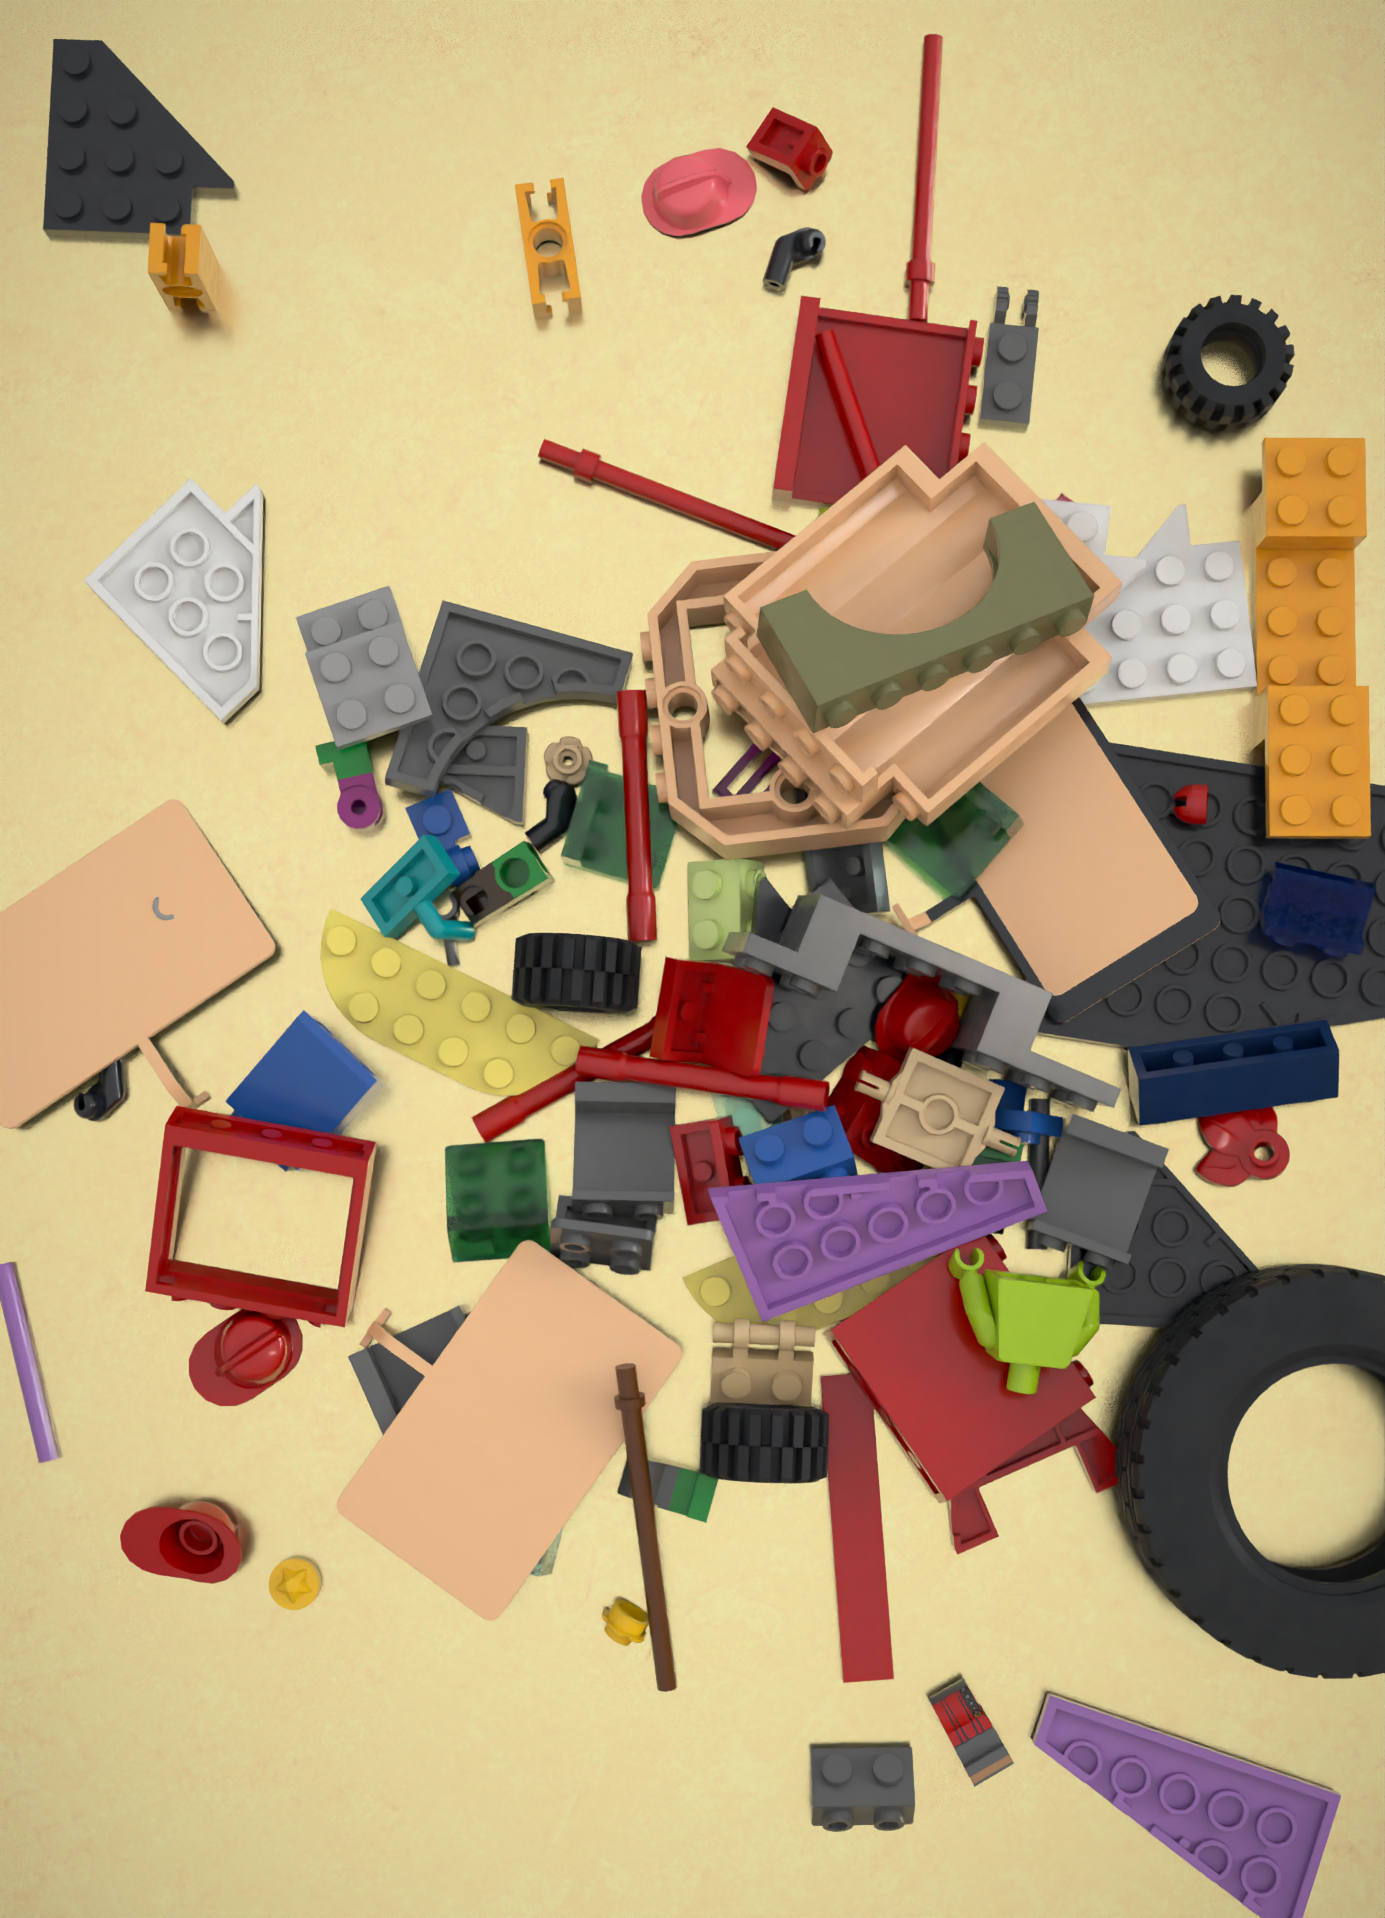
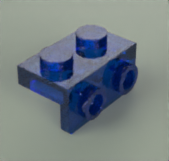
(1316, 909)

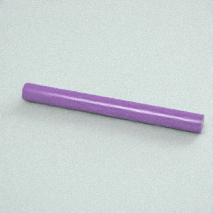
(26, 1365)

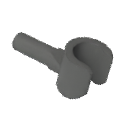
(450, 945)

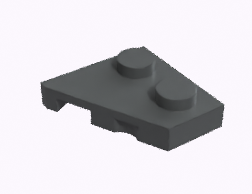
(493, 771)

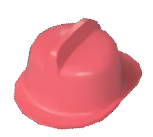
(698, 191)

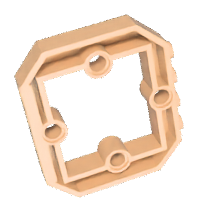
(736, 823)

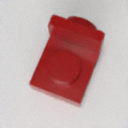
(791, 147)

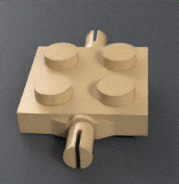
(937, 1112)

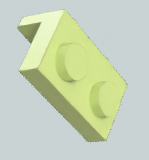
(719, 904)

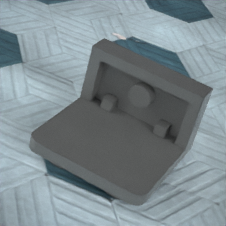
(614, 1242)

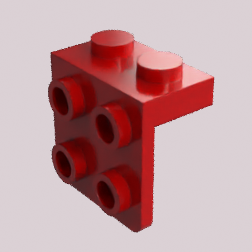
(712, 1015)
(861, 1112)

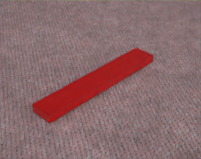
(857, 1532)

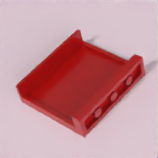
(908, 386)
(941, 1386)

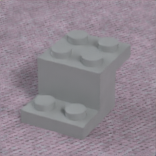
(363, 668)

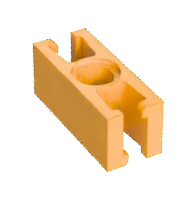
(536, 232)
(183, 266)

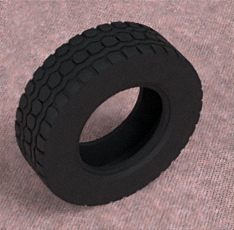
(1177, 1458)

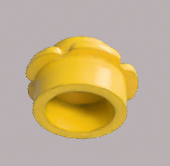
(625, 1622)

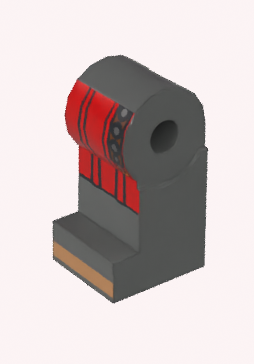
(970, 1732)

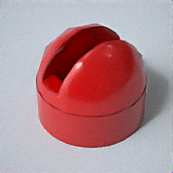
(1196, 804)

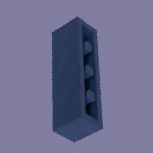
(1233, 1072)

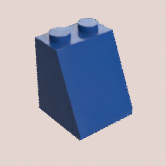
(306, 1082)

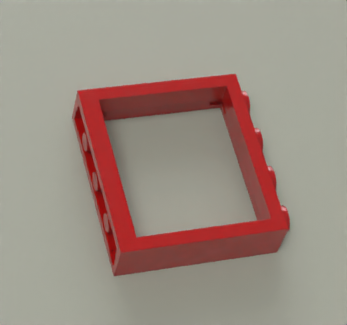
(271, 1144)

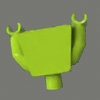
(1029, 1316)

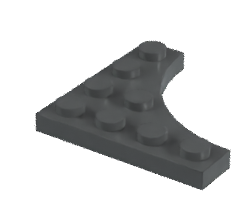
(486, 669)

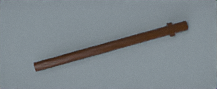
(630, 1402)

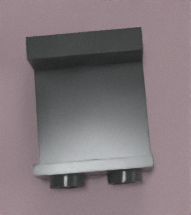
(623, 1150)
(1096, 1190)
(390, 1380)

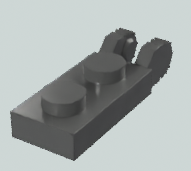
(1009, 364)

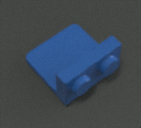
(800, 1149)

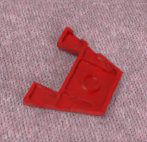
(968, 1513)

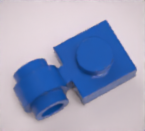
(444, 819)

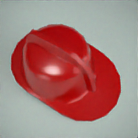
(917, 1017)
(244, 1357)
(184, 1542)

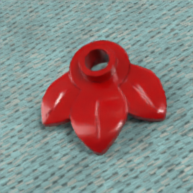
(1234, 1145)

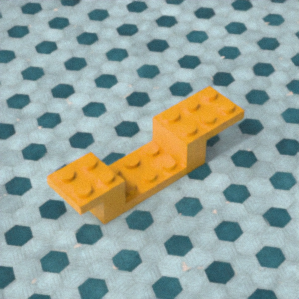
(1305, 639)

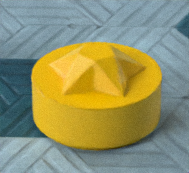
(294, 1583)

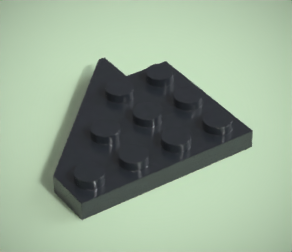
(117, 152)
(813, 1033)
(1173, 1259)

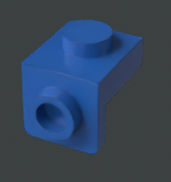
(1024, 1124)

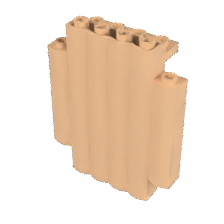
(904, 561)

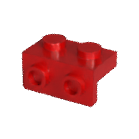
(705, 1159)

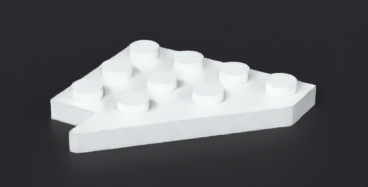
(194, 592)
(1177, 624)

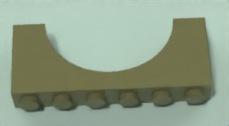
(849, 671)

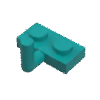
(410, 889)

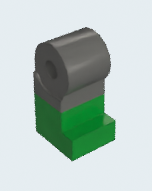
(676, 1488)

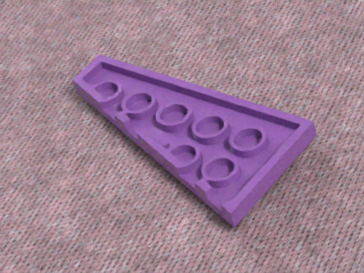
(839, 1232)
(1223, 1815)

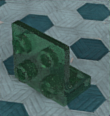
(598, 827)
(960, 840)
(496, 1198)

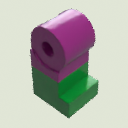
(360, 797)

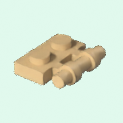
(762, 1375)

